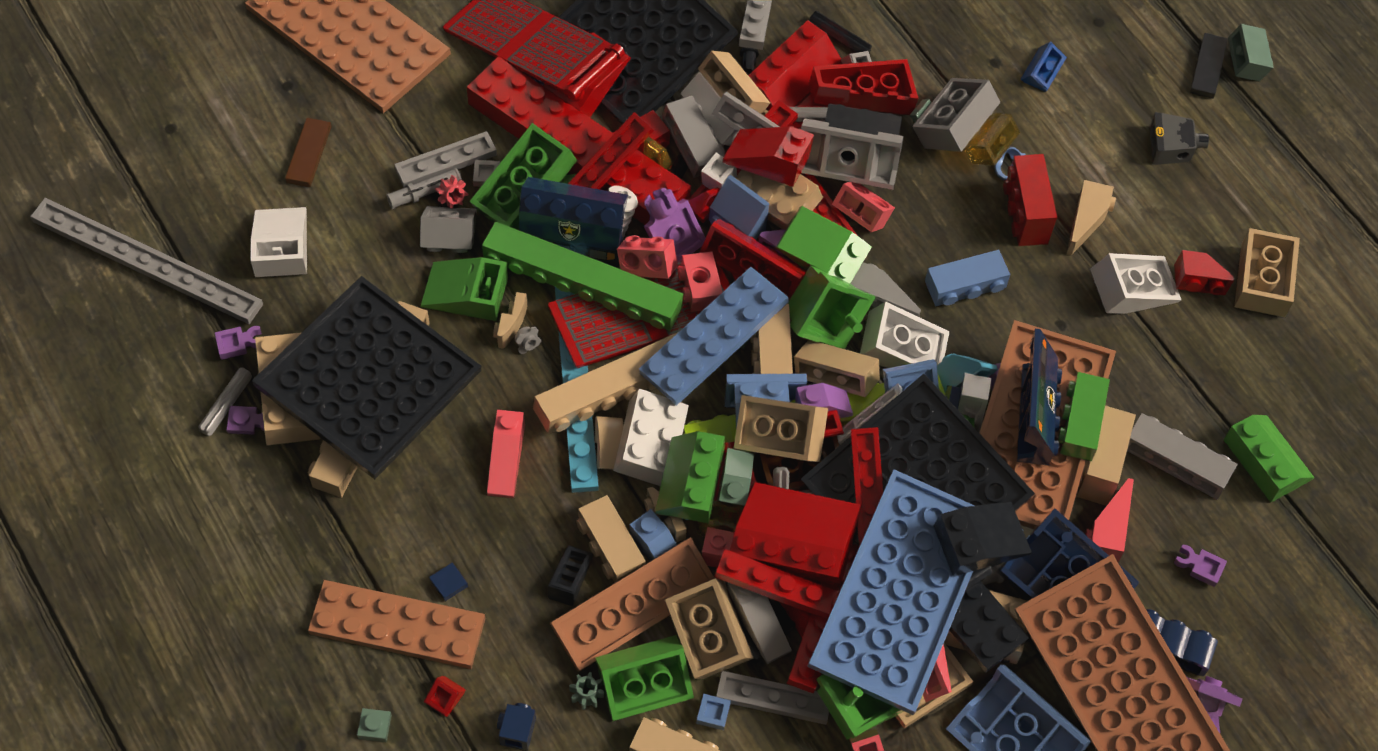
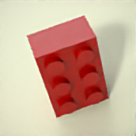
(1030, 200)

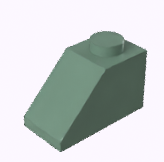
(735, 477)

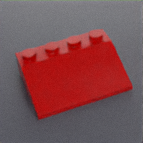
(797, 532)

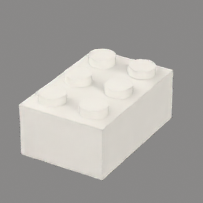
(647, 435)

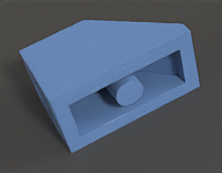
(651, 535)

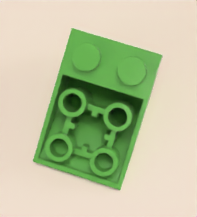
(467, 287)

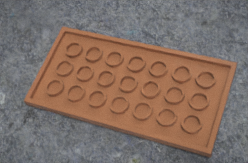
(358, 42)
(1053, 484)
(1116, 665)

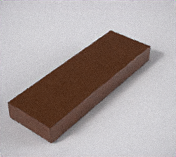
(308, 152)

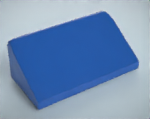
(1044, 67)

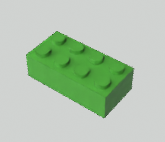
(532, 156)

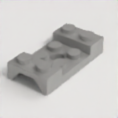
(874, 160)

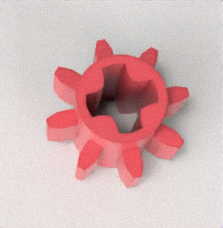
(456, 196)

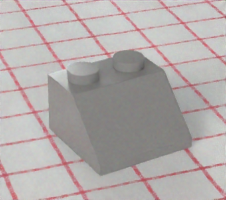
(448, 228)

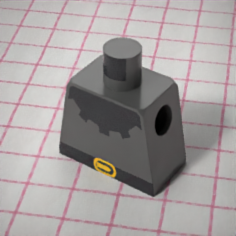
(1174, 139)

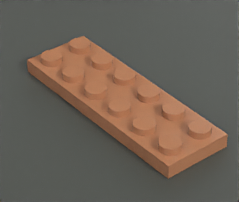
(629, 604)
(397, 624)

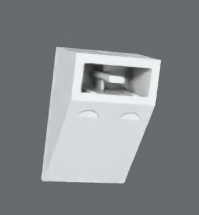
(279, 242)

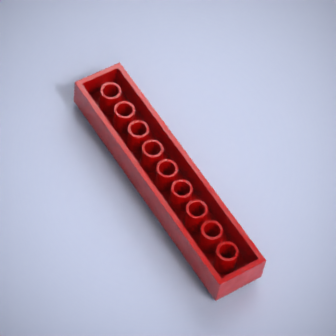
(518, 101)

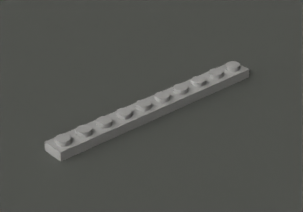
(147, 261)

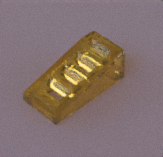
(657, 153)

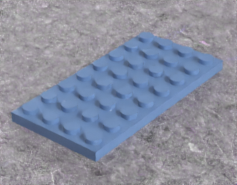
(894, 599)

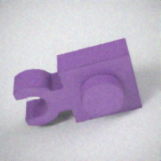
(234, 342)
(244, 420)
(1204, 566)

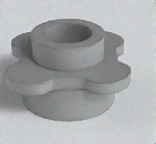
(527, 339)

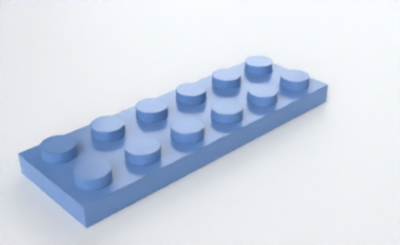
(713, 335)

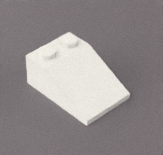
(1134, 282)
(901, 337)

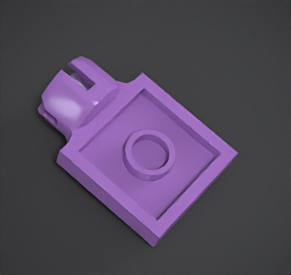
(673, 221)

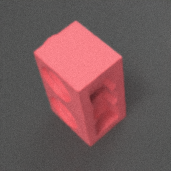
(863, 206)
(648, 256)

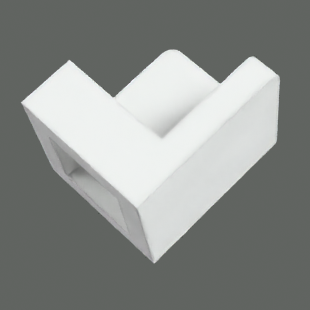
(716, 172)

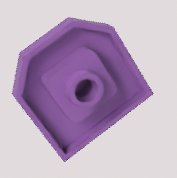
(1213, 697)

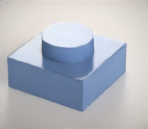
(713, 712)

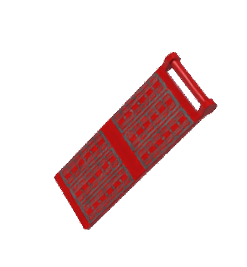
(534, 42)
(599, 333)

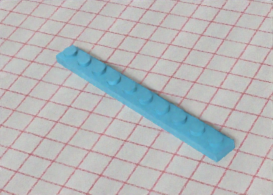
(580, 433)

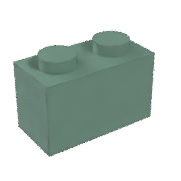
(1250, 52)

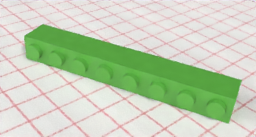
(583, 276)

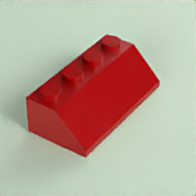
(789, 68)
(740, 252)

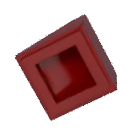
(703, 202)
(833, 424)
(444, 695)

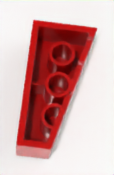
(866, 85)

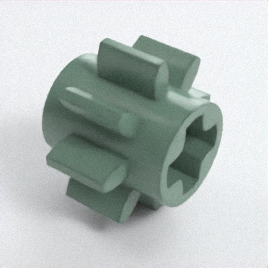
(580, 687)

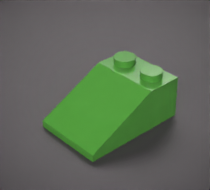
(823, 244)

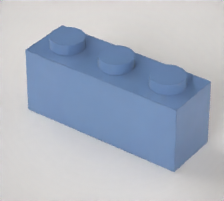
(967, 278)

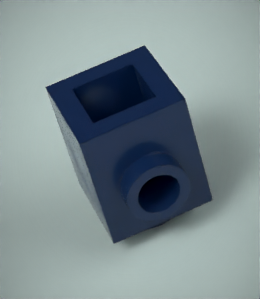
(516, 726)

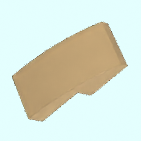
(512, 321)
(607, 436)
(675, 525)

